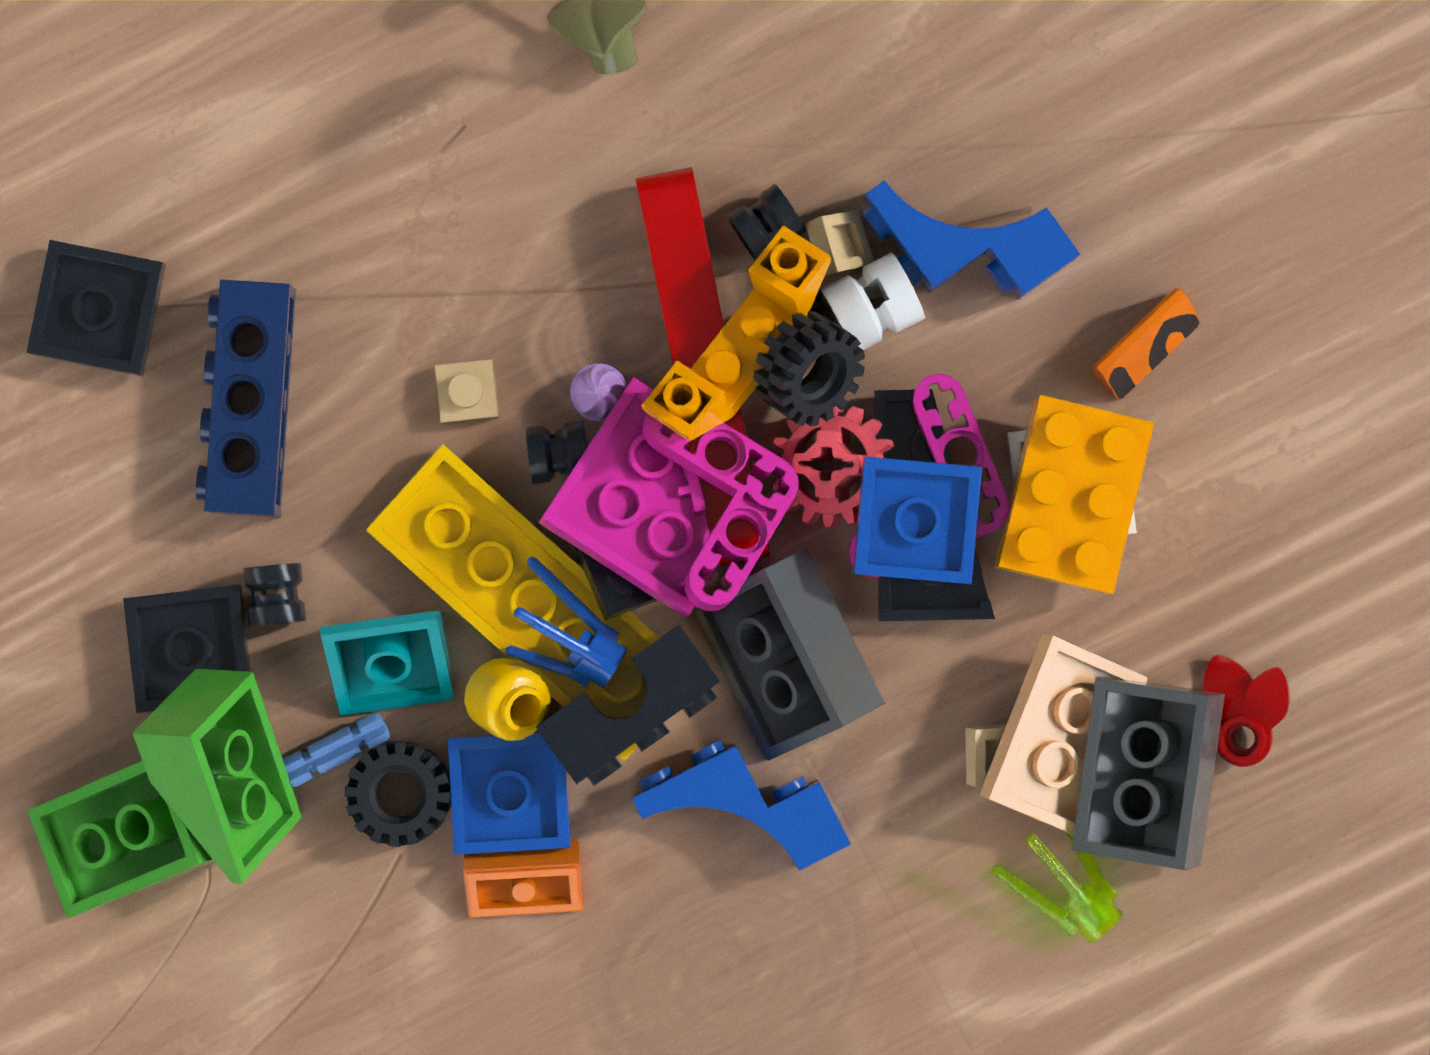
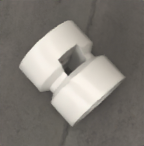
(852, 310)

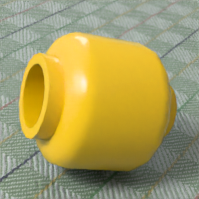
(507, 699)

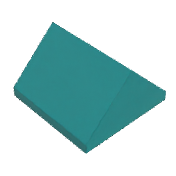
(388, 662)

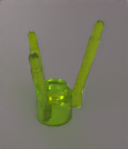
(1088, 908)

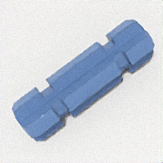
(336, 749)

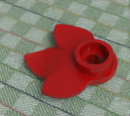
(1249, 704)

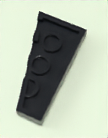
(913, 598)

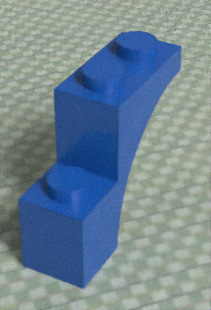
(934, 252)
(720, 780)

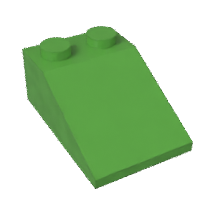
(220, 768)
(113, 840)

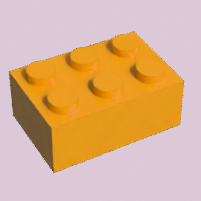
(1074, 495)

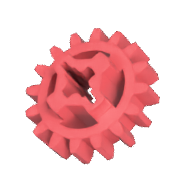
(831, 443)

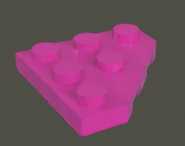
(634, 506)

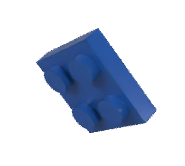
(917, 520)
(507, 795)

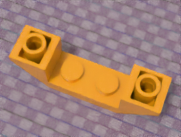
(722, 378)

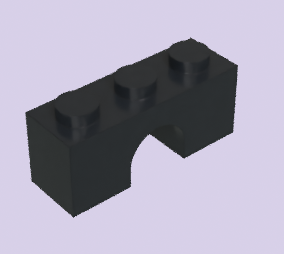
(590, 740)

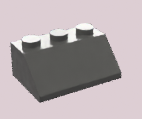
(789, 656)
(1148, 773)

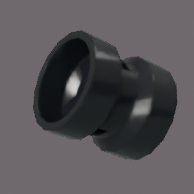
(774, 211)
(554, 452)
(274, 607)

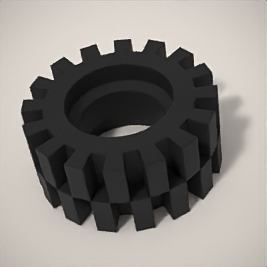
(790, 356)
(363, 801)

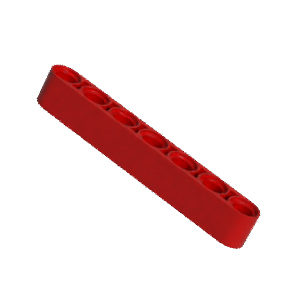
(691, 313)

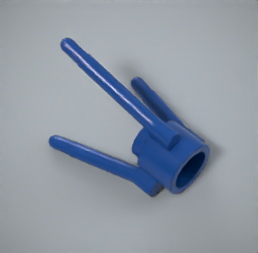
(593, 655)

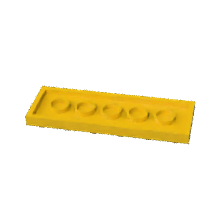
(475, 557)

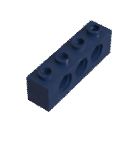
(261, 486)

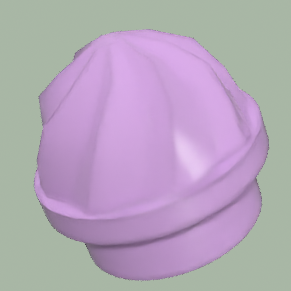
(597, 391)

